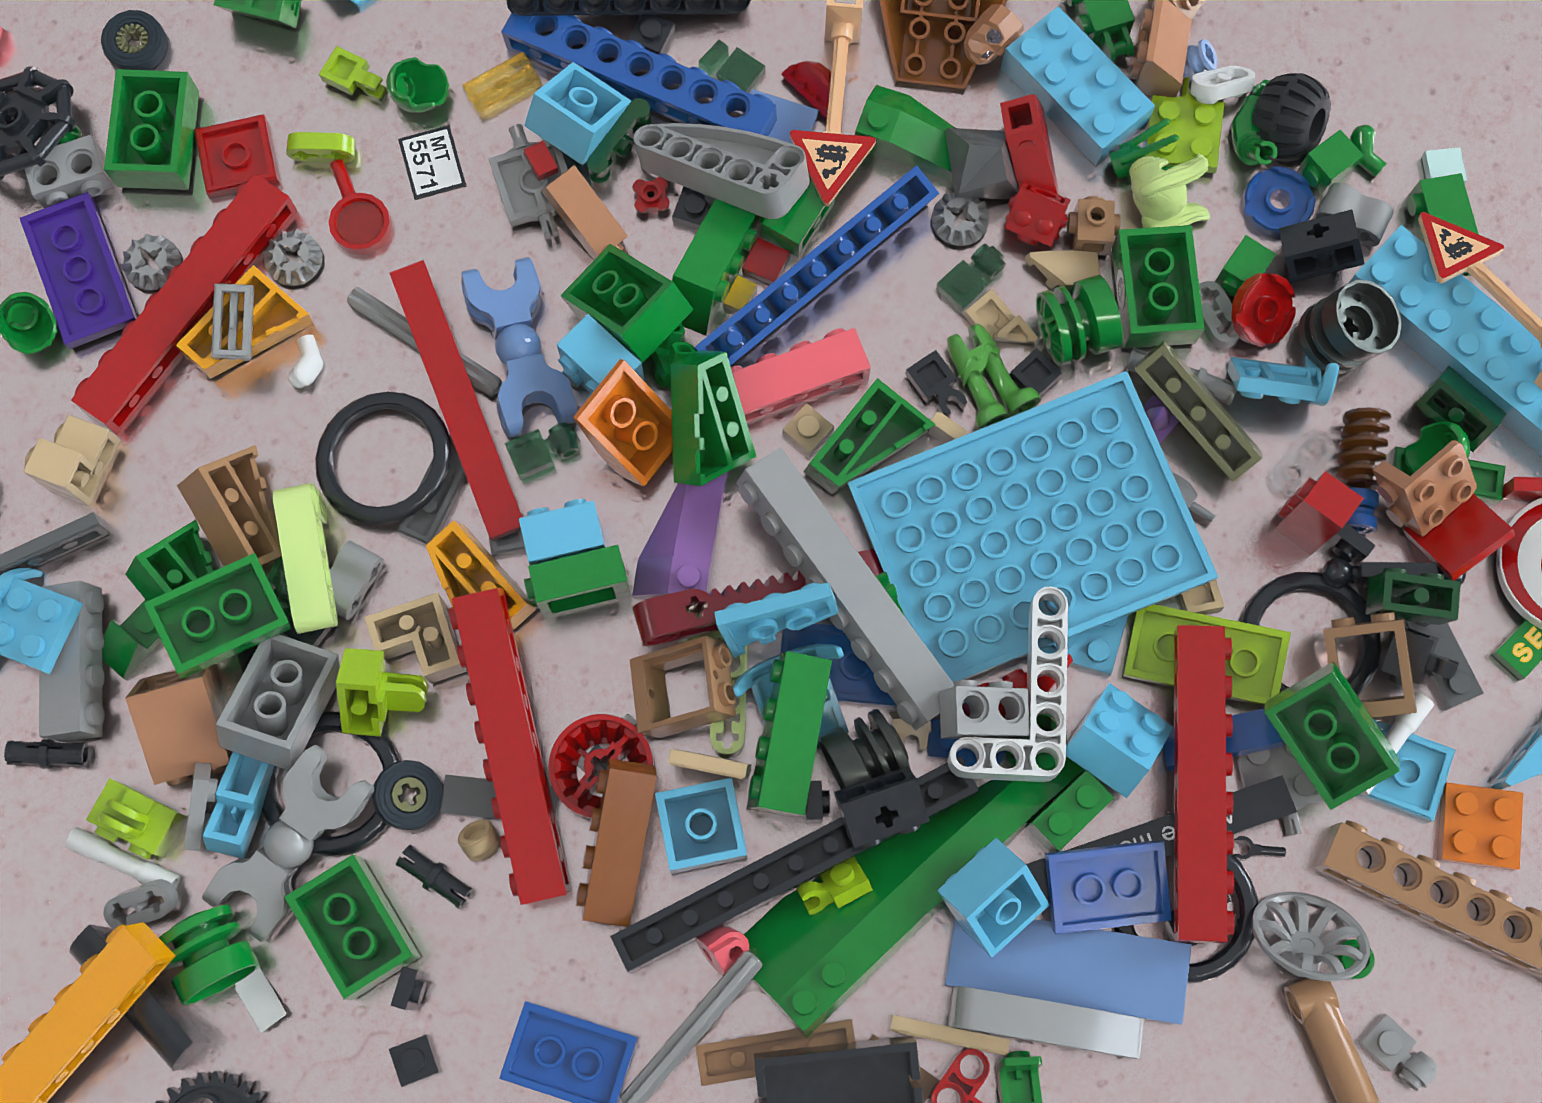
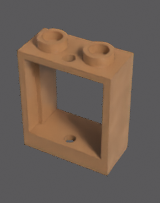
(1379, 623)
(651, 690)

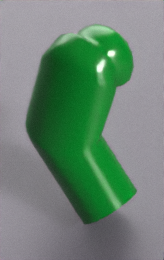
(1363, 139)

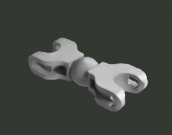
(288, 842)

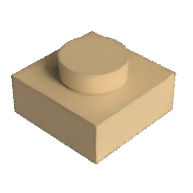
(808, 429)

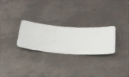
(260, 1000)

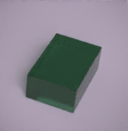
(714, 57)

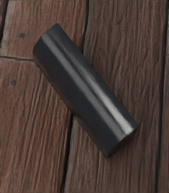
(153, 1013)

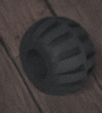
(1292, 115)

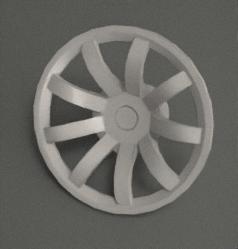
(1306, 948)

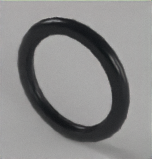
(416, 501)
(1347, 595)
(371, 828)
(1243, 937)

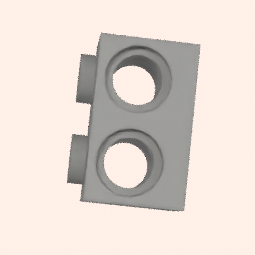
(66, 164)
(984, 713)

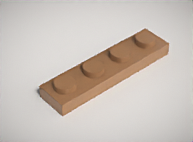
(735, 1058)

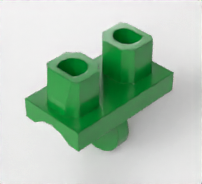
(668, 352)

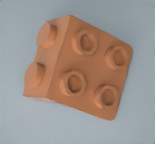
(1429, 493)

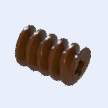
(1360, 446)

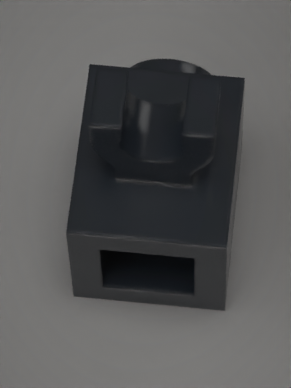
(1421, 656)

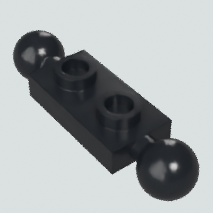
(1339, 572)

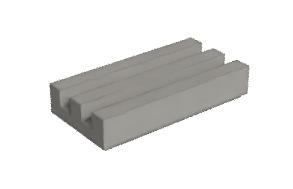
(232, 352)

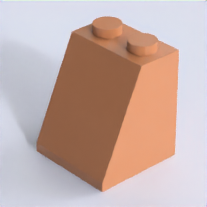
(179, 723)

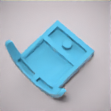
(1283, 380)
(33, 620)
(758, 680)

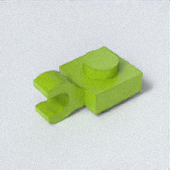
(350, 71)
(839, 885)

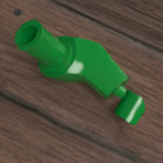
(1246, 142)

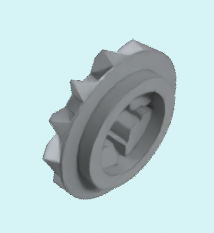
(965, 232)
(293, 272)
(147, 277)

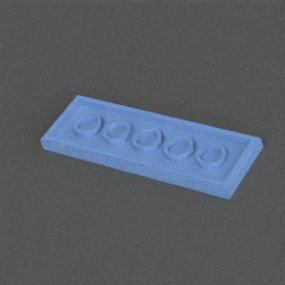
(1079, 969)

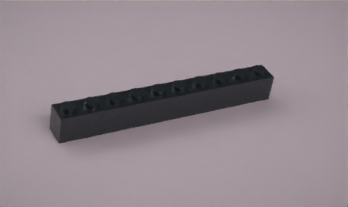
(767, 879)

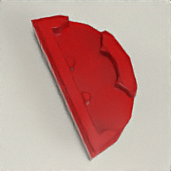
(812, 82)

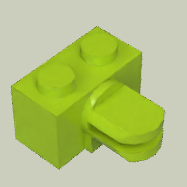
(369, 691)
(135, 818)

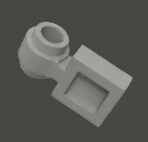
(1390, 1046)

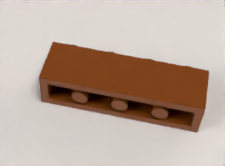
(618, 842)

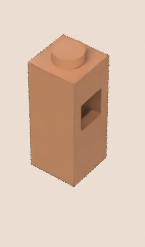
(584, 212)

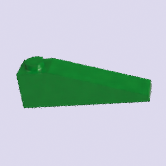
(905, 132)

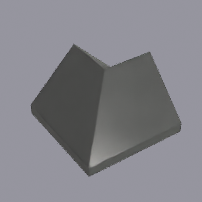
(981, 164)

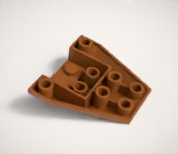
(929, 39)

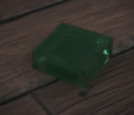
(741, 70)

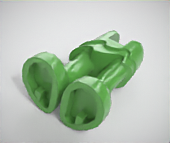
(971, 369)

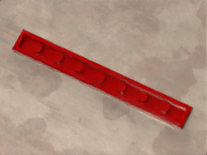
(457, 400)

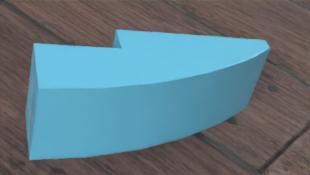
(238, 805)

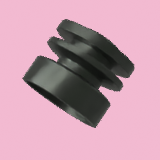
(1350, 326)
(865, 756)

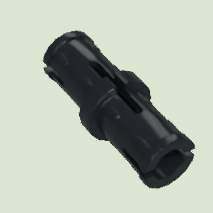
(47, 753)
(434, 876)

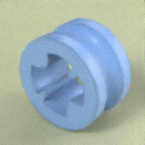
(1201, 56)

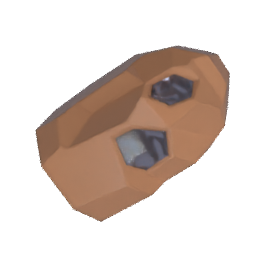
(992, 34)

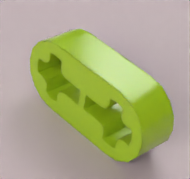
(320, 147)

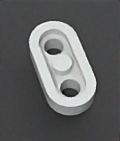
(1222, 83)

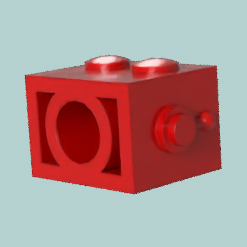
(1037, 214)

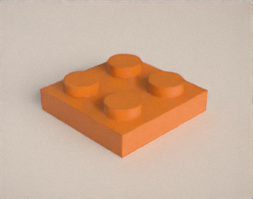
(1480, 826)

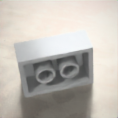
(278, 701)

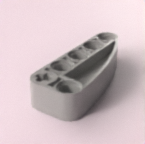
(726, 164)
(1046, 1022)

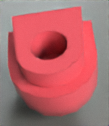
(723, 947)

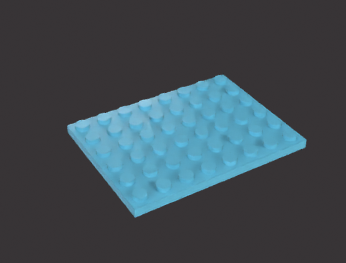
(1027, 504)

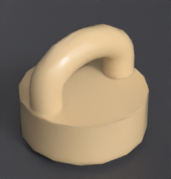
(479, 840)

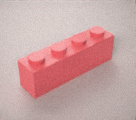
(801, 373)

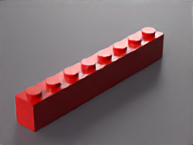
(149, 343)
(510, 746)
(1200, 785)

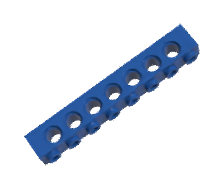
(680, 104)
(821, 266)

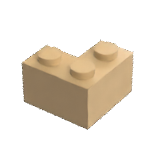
(74, 461)
(420, 627)

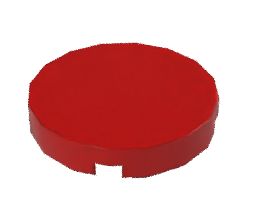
(1263, 309)

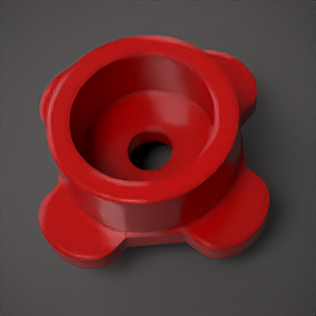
(654, 204)

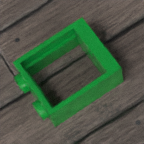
(578, 581)

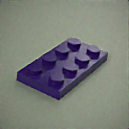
(78, 270)

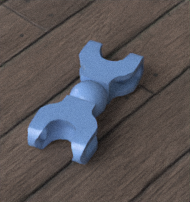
(518, 347)

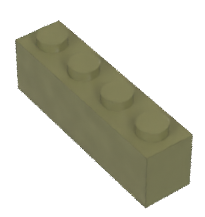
(1198, 411)

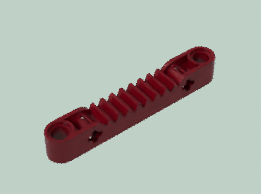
(666, 618)

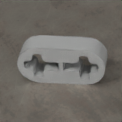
(1223, 309)
(138, 898)

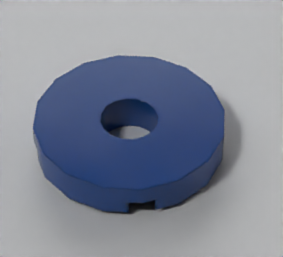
(1282, 182)

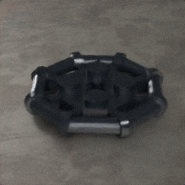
(32, 118)

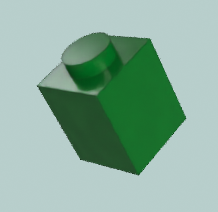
(1330, 161)
(1246, 261)

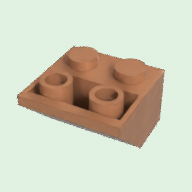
(1161, 50)

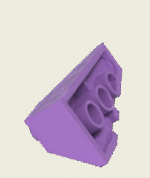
(682, 543)

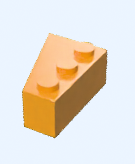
(274, 319)
(469, 568)

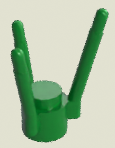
(1130, 152)

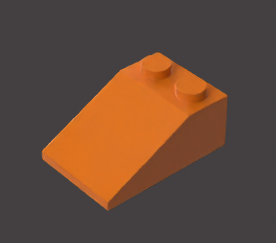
(627, 424)

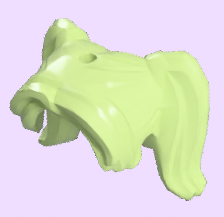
(1163, 194)

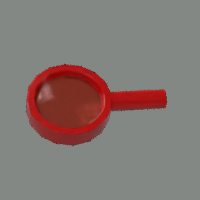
(359, 219)

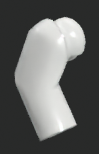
(309, 365)

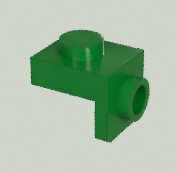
(1019, 1078)

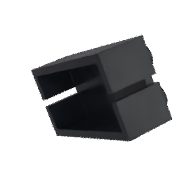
(841, 1073)

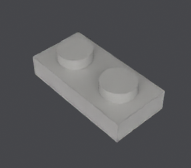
(202, 792)

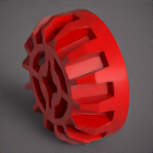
(574, 743)

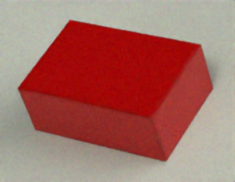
(540, 160)

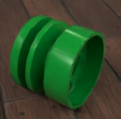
(1079, 320)
(208, 958)

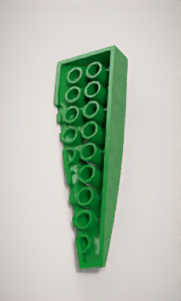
(825, 957)

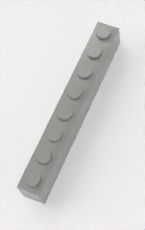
(865, 609)

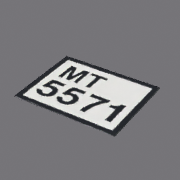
(431, 162)

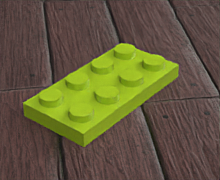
(1256, 652)

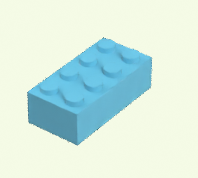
(1077, 86)

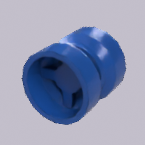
(1363, 518)

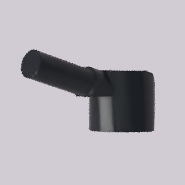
(1258, 849)

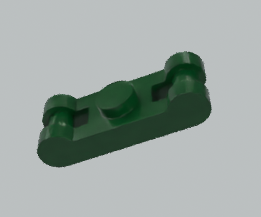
(617, 142)

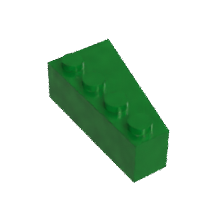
(789, 735)

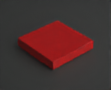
(233, 154)
(1463, 537)

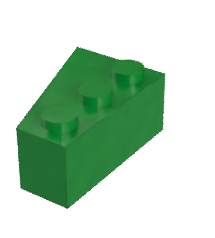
(713, 261)
(707, 419)
(867, 436)
(170, 563)

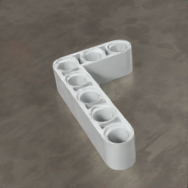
(1039, 702)

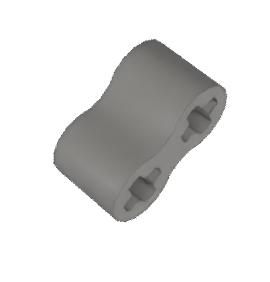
(1369, 213)
(352, 576)

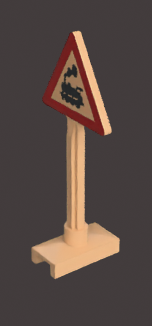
(830, 154)
(1460, 251)

